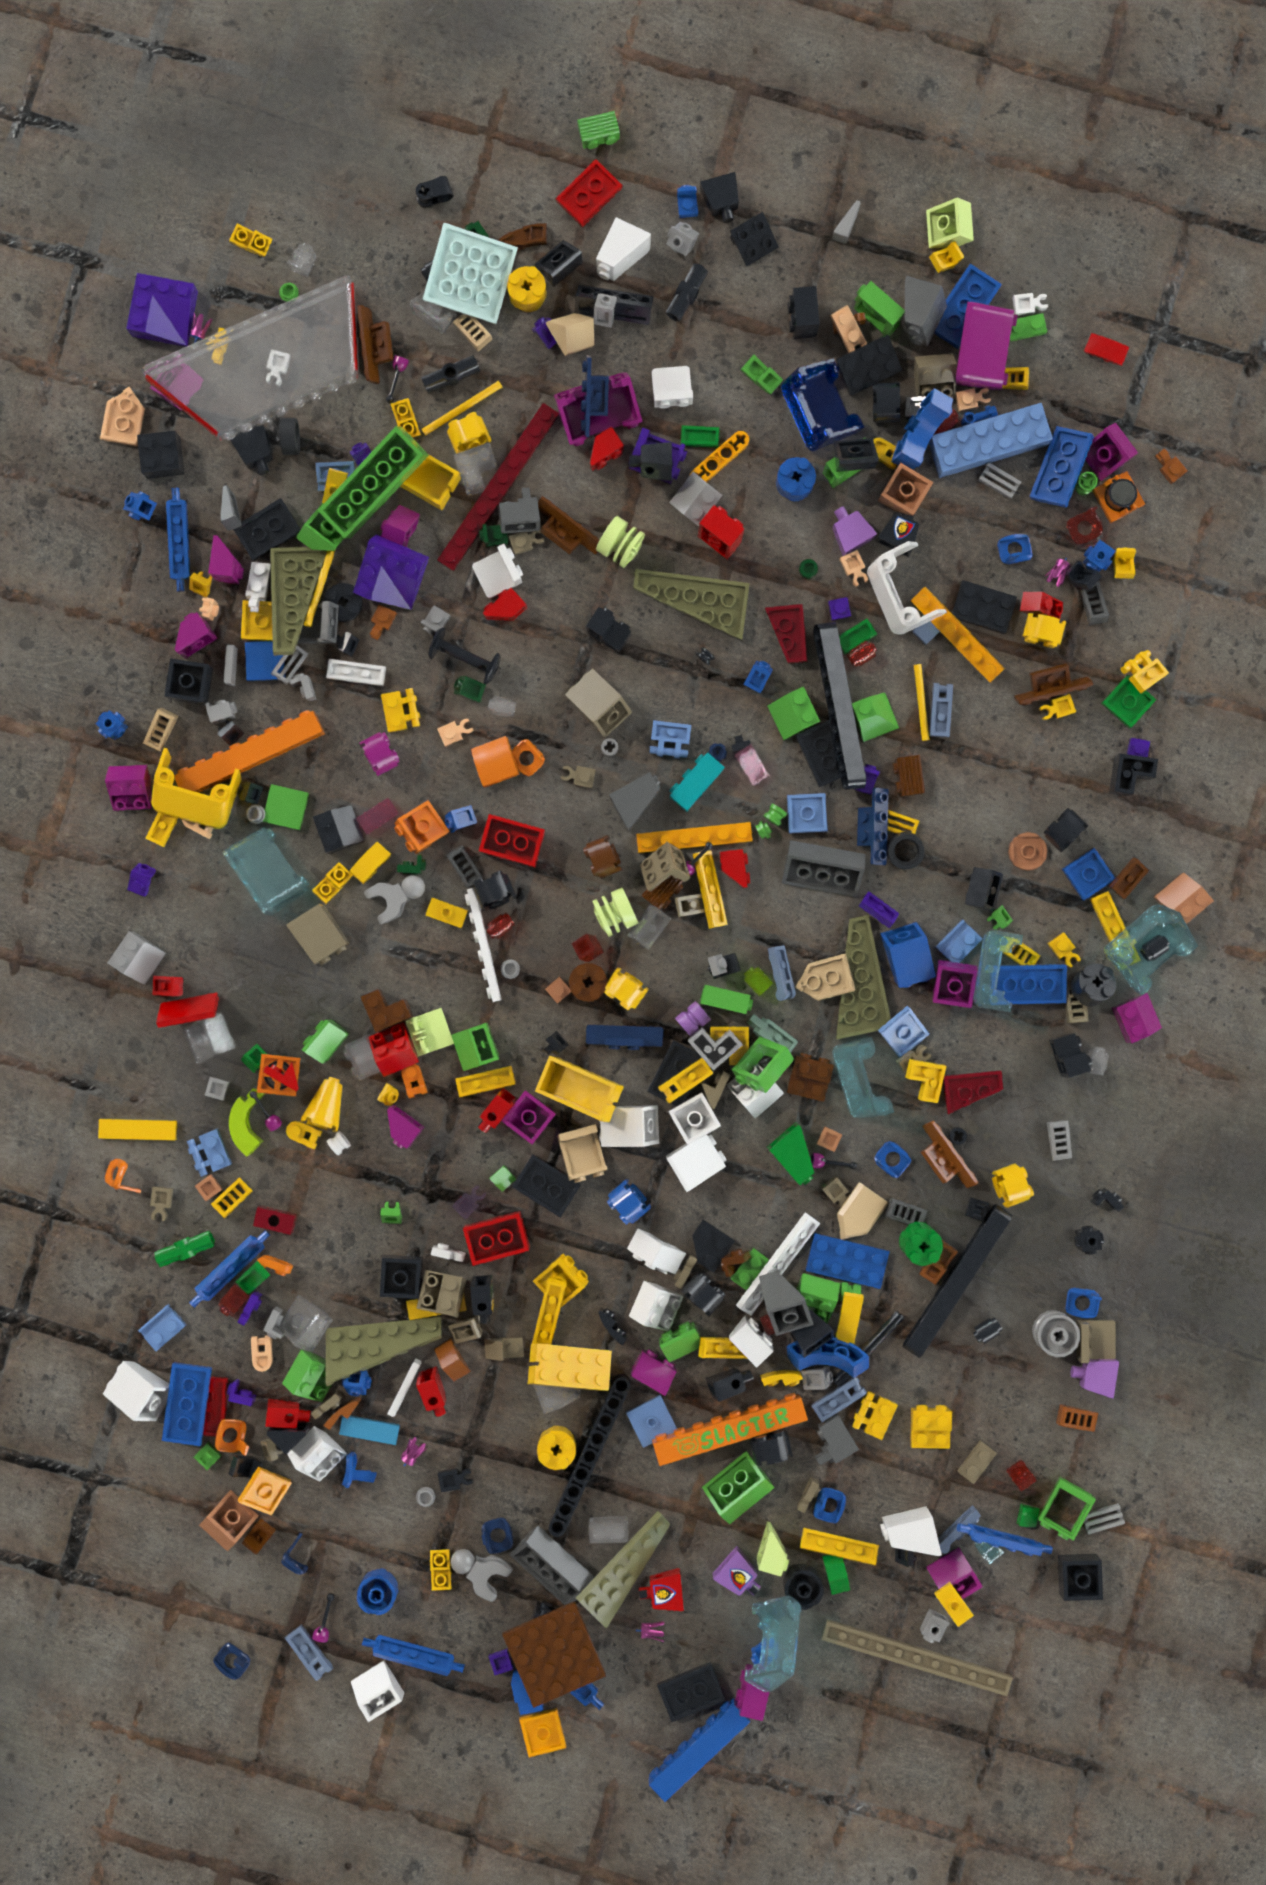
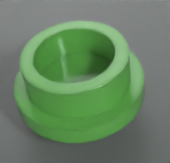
(288, 292)
(764, 829)

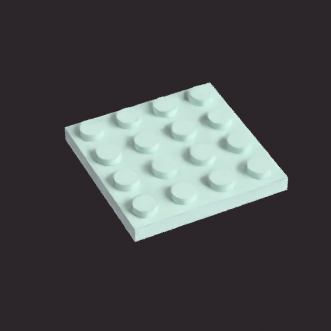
(469, 273)

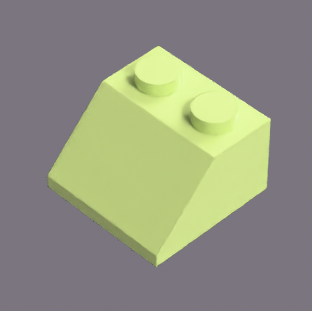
(950, 223)
(771, 1553)

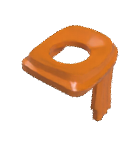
(527, 745)
(116, 1183)
(236, 1445)

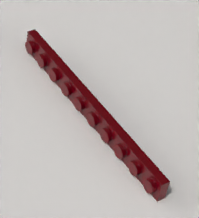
(498, 487)

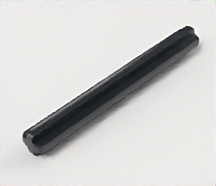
(872, 1344)

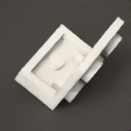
(672, 387)
(498, 572)

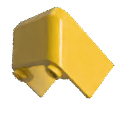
(190, 805)

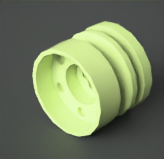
(622, 543)
(615, 912)

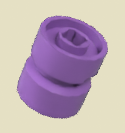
(692, 1018)

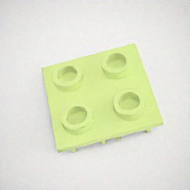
(429, 1032)

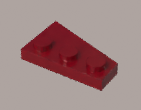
(790, 631)
(970, 1087)

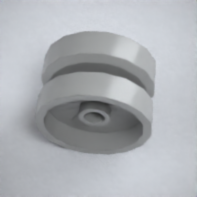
(1066, 1339)

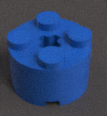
(798, 468)
(628, 1202)
(373, 1602)

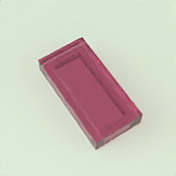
(751, 765)
(377, 816)

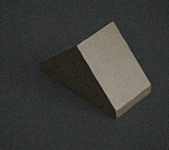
(466, 1329)

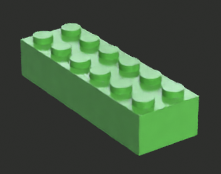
(373, 482)

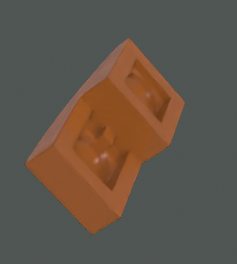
(936, 1270)
(345, 1410)

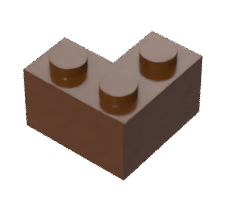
(381, 1014)

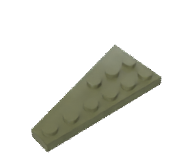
(292, 588)
(709, 600)
(867, 1006)
(368, 1345)
(612, 1584)

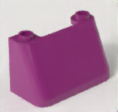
(985, 346)
(621, 409)

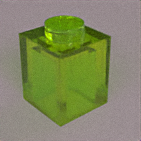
(757, 980)

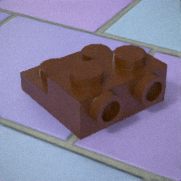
(810, 1077)

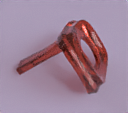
(1092, 518)

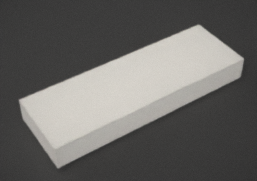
(356, 672)
(404, 1388)

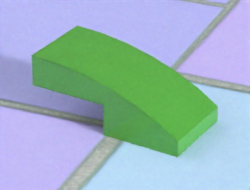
(762, 376)

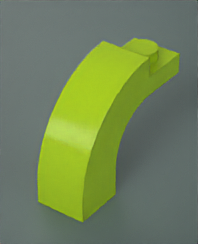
(239, 1124)

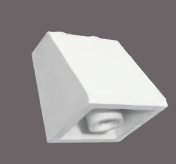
(621, 249)
(631, 1127)
(696, 1161)
(137, 1392)
(912, 1531)

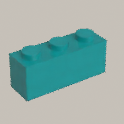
(696, 781)

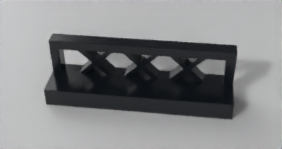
(625, 310)

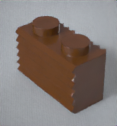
(909, 776)
(660, 895)

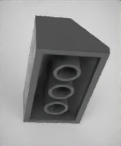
(823, 868)
(551, 1565)

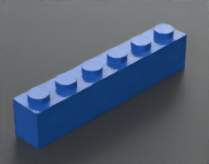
(697, 1750)

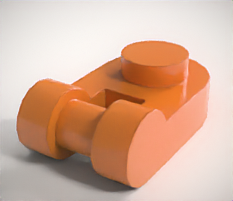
(412, 1074)
(281, 1267)

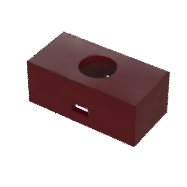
(286, 1223)

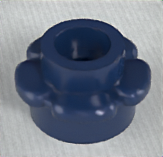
(718, 747)

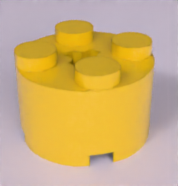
(528, 278)
(468, 432)
(1043, 629)
(625, 988)
(1012, 1185)
(567, 1448)

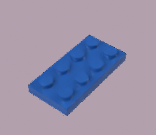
(971, 287)
(1061, 466)
(1033, 983)
(847, 1260)
(186, 1404)

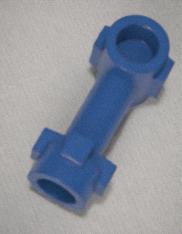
(970, 417)

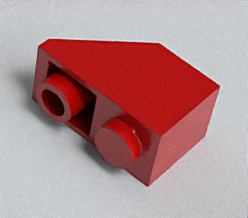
(605, 447)
(1041, 604)
(507, 607)
(733, 866)

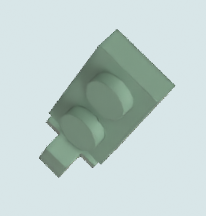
(769, 1030)

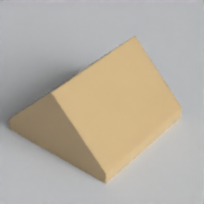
(573, 332)

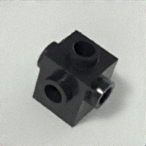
(1082, 1237)

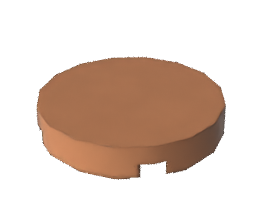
(1027, 851)

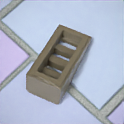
(1069, 1011)

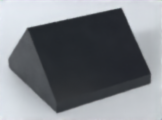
(559, 262)
(855, 454)
(288, 1438)

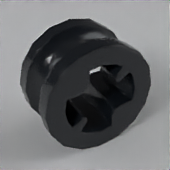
(705, 656)
(951, 1135)

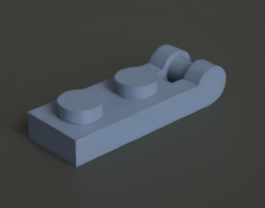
(941, 710)
(781, 973)
(838, 1399)
(951, 1534)
(308, 1652)

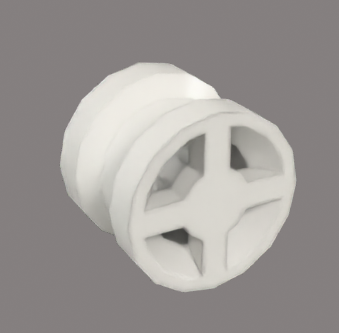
(338, 1143)

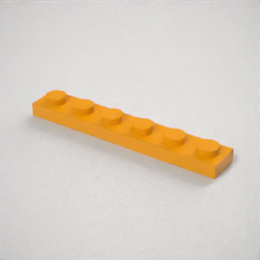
(959, 636)
(695, 837)

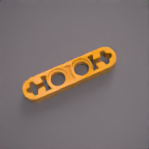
(719, 459)

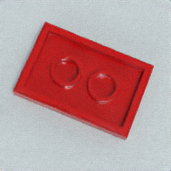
(589, 193)
(187, 1010)
(216, 1405)

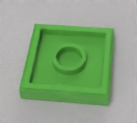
(285, 807)

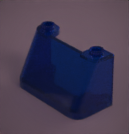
(818, 406)

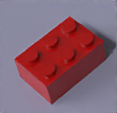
(721, 531)
(512, 840)
(496, 1238)

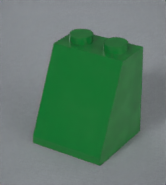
(793, 1154)

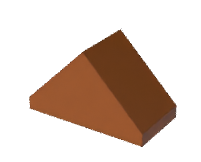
(451, 1360)

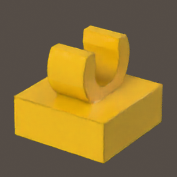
(200, 584)

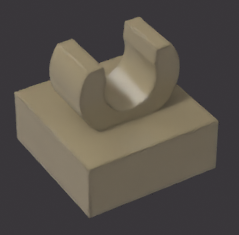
(269, 1450)

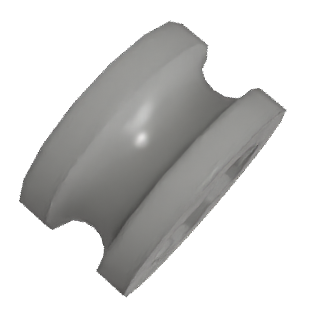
(614, 750)

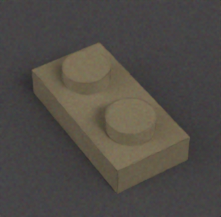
(977, 1462)

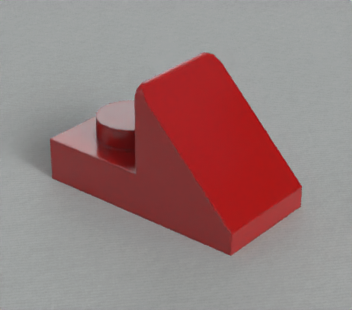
(167, 986)
(288, 1079)

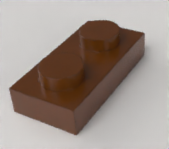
(1128, 878)

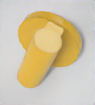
(388, 1095)

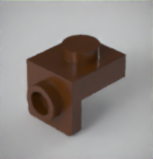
(735, 1257)
(258, 1536)

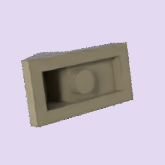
(689, 905)
(713, 1094)
(504, 1348)

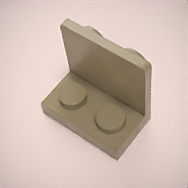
(662, 863)
(1096, 1340)

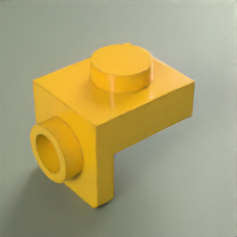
(946, 258)
(1124, 563)

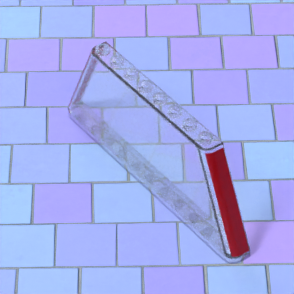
(264, 362)

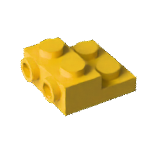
(563, 1270)
(931, 1427)

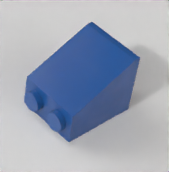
(908, 955)

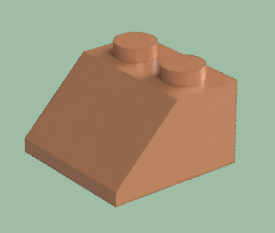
(905, 490)
(1184, 896)
(228, 1520)

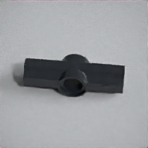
(686, 292)
(462, 368)

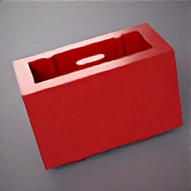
(393, 1049)

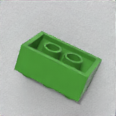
(737, 1487)

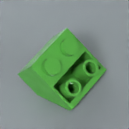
(325, 1040)
(475, 1046)
(819, 1294)
(680, 1341)
(307, 1377)

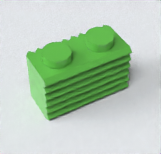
(598, 130)

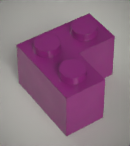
(400, 525)

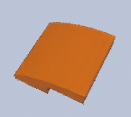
(494, 761)

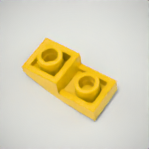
(250, 240)
(405, 417)
(370, 862)
(332, 883)
(789, 1377)
(440, 1569)

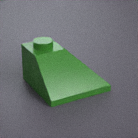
(319, 533)
(874, 716)

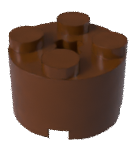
(603, 857)
(582, 972)

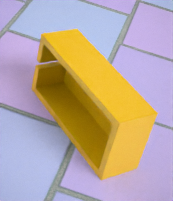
(433, 482)
(579, 1088)
(570, 1367)

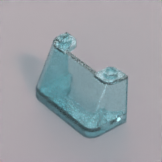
(265, 871)
(1124, 948)
(988, 970)
(854, 1080)
(780, 1628)

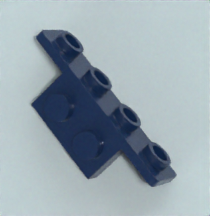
(596, 395)
(874, 825)
(624, 1036)

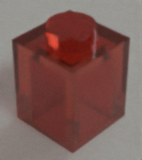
(587, 947)

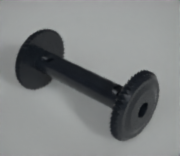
(439, 644)

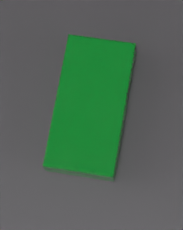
(700, 436)
(856, 635)
(252, 1278)

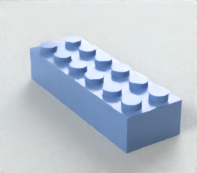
(990, 440)

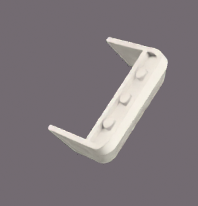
(898, 618)

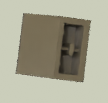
(935, 372)
(441, 1293)

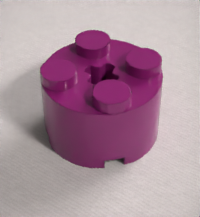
(379, 754)

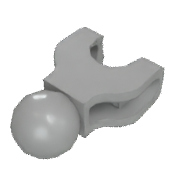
(396, 896)
(479, 1570)

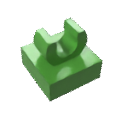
(1001, 916)
(391, 1215)
(208, 1455)

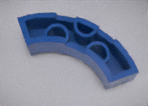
(920, 429)
(833, 1353)

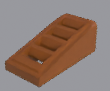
(1062, 1413)

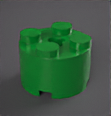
(921, 1244)

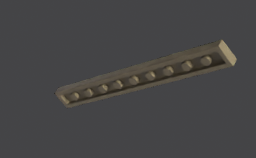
(916, 1657)

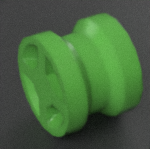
(775, 815)

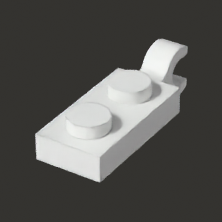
(258, 584)

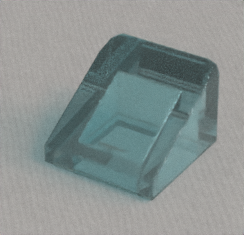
(989, 1552)

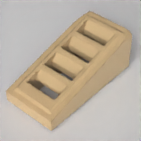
(481, 342)
(154, 726)

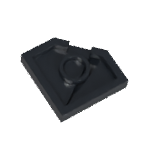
(710, 1245)

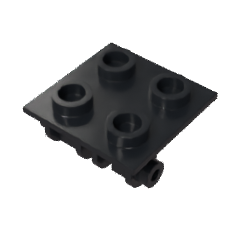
(754, 239)

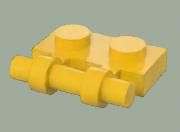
(1147, 676)
(394, 710)
(880, 1417)

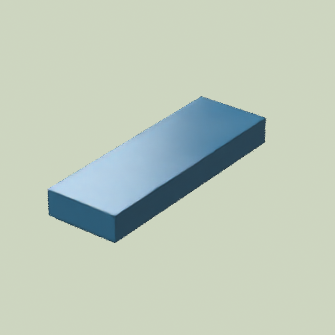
(369, 1429)

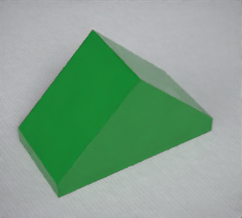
(836, 1574)

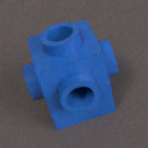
(139, 506)
(1098, 556)
(117, 728)
(353, 1387)

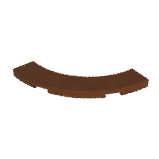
(527, 236)

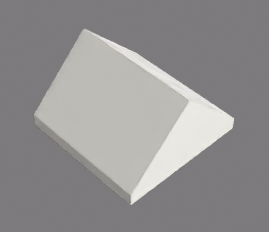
(694, 1118)

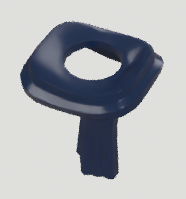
(496, 1547)
(290, 1563)
(241, 1662)

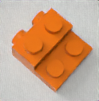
(421, 827)

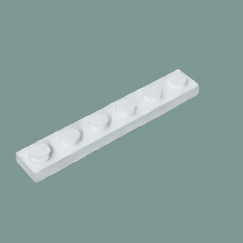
(484, 954)
(779, 1261)

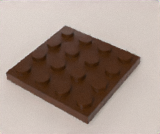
(554, 1654)

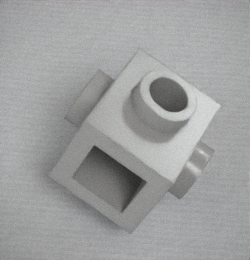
(682, 238)

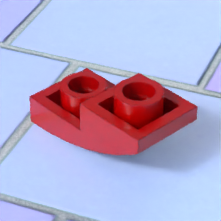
(1106, 348)

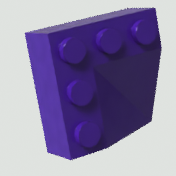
(162, 309)
(390, 573)

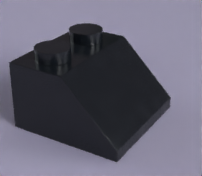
(338, 829)

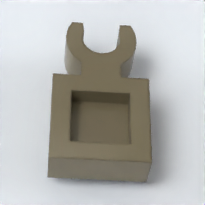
(522, 542)
(582, 776)
(903, 1061)
(835, 1191)
(161, 1199)
(682, 1275)
(332, 1402)
(811, 1490)

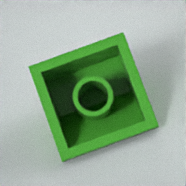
(793, 713)

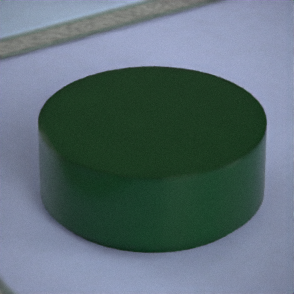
(808, 569)

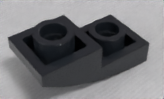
(608, 1320)

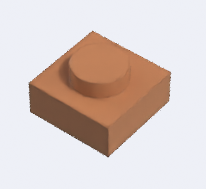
(558, 990)
(829, 1139)
(208, 1187)

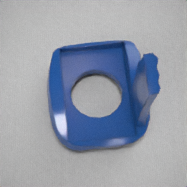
(1007, 558)
(897, 1170)
(1091, 1311)
(352, 1474)
(820, 1513)

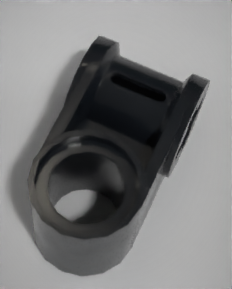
(436, 192)

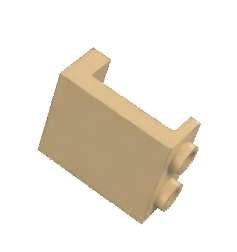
(582, 1153)

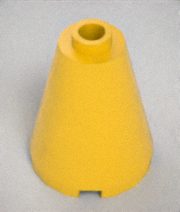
(325, 1106)

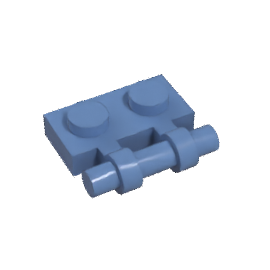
(671, 733)
(214, 1150)

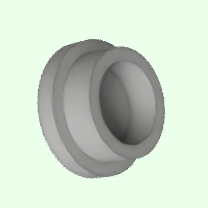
(255, 814)
(510, 969)
(425, 1496)

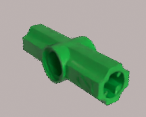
(184, 1248)

